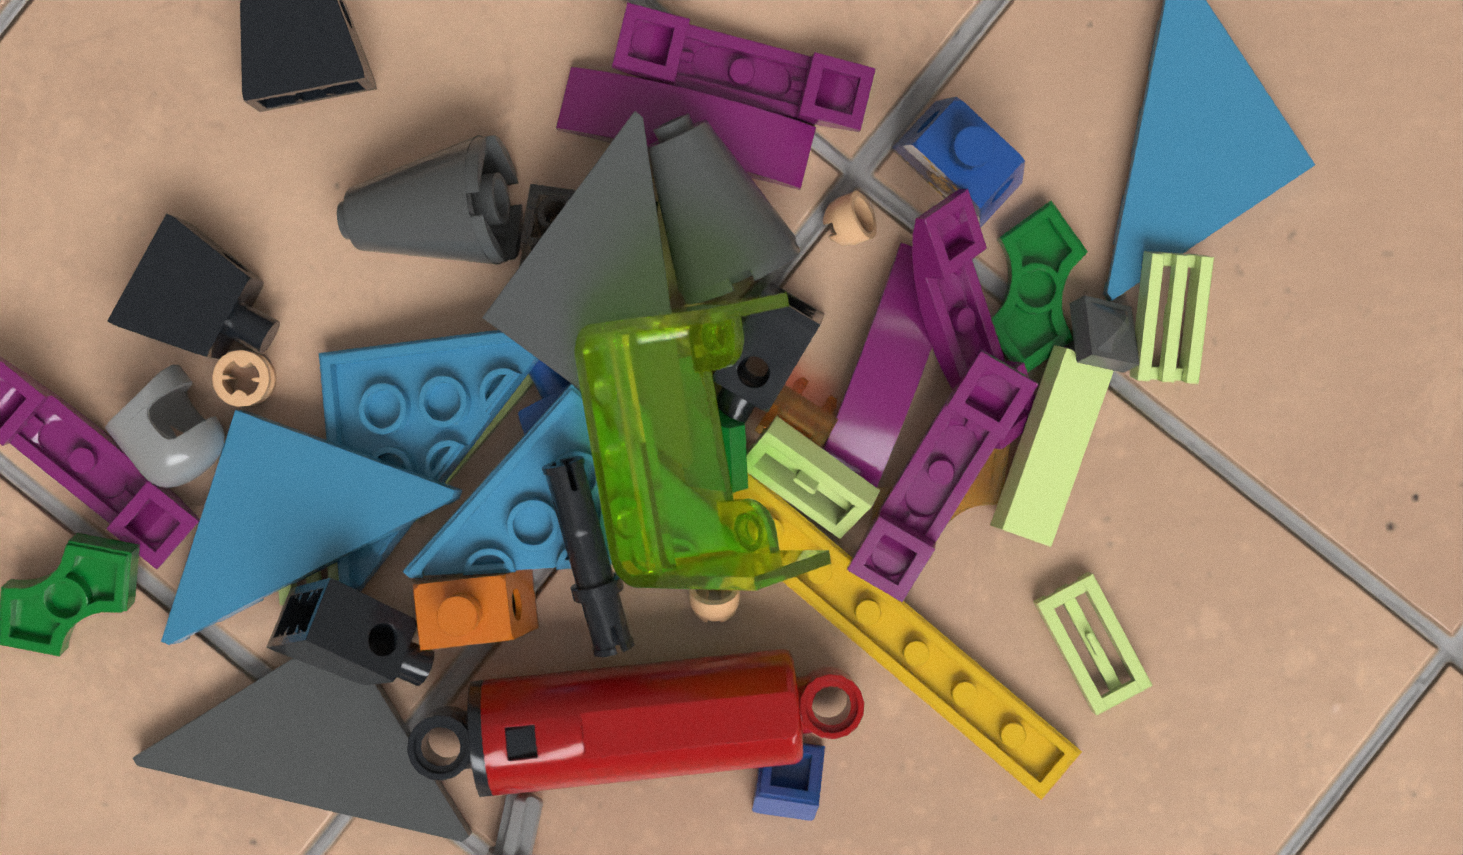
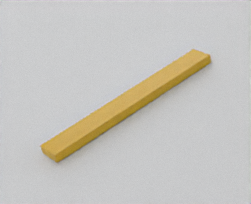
(921, 656)

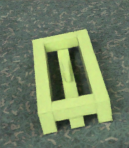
(1194, 321)
(809, 478)
(1117, 692)

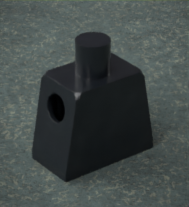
(300, 53)
(193, 295)
(778, 339)
(349, 635)

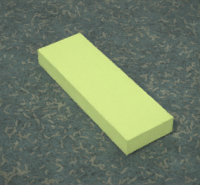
(1051, 447)

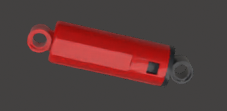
(634, 722)

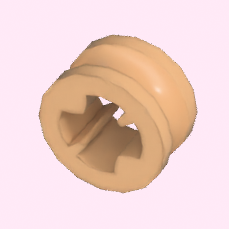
(243, 398)

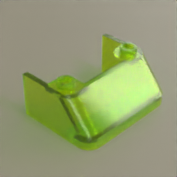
(665, 456)

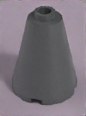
(439, 206)
(713, 212)

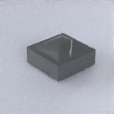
(1104, 334)

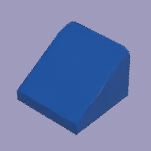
(793, 788)

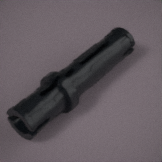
(594, 578)

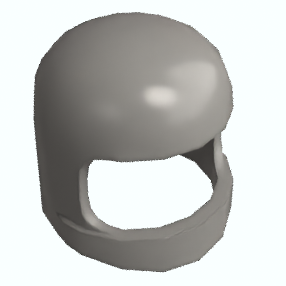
(150, 443)

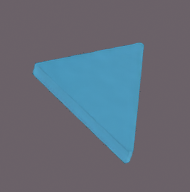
(1201, 143)
(416, 409)
(284, 512)
(511, 514)

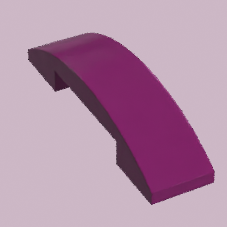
(774, 79)
(763, 142)
(951, 293)
(883, 376)
(90, 466)
(940, 474)

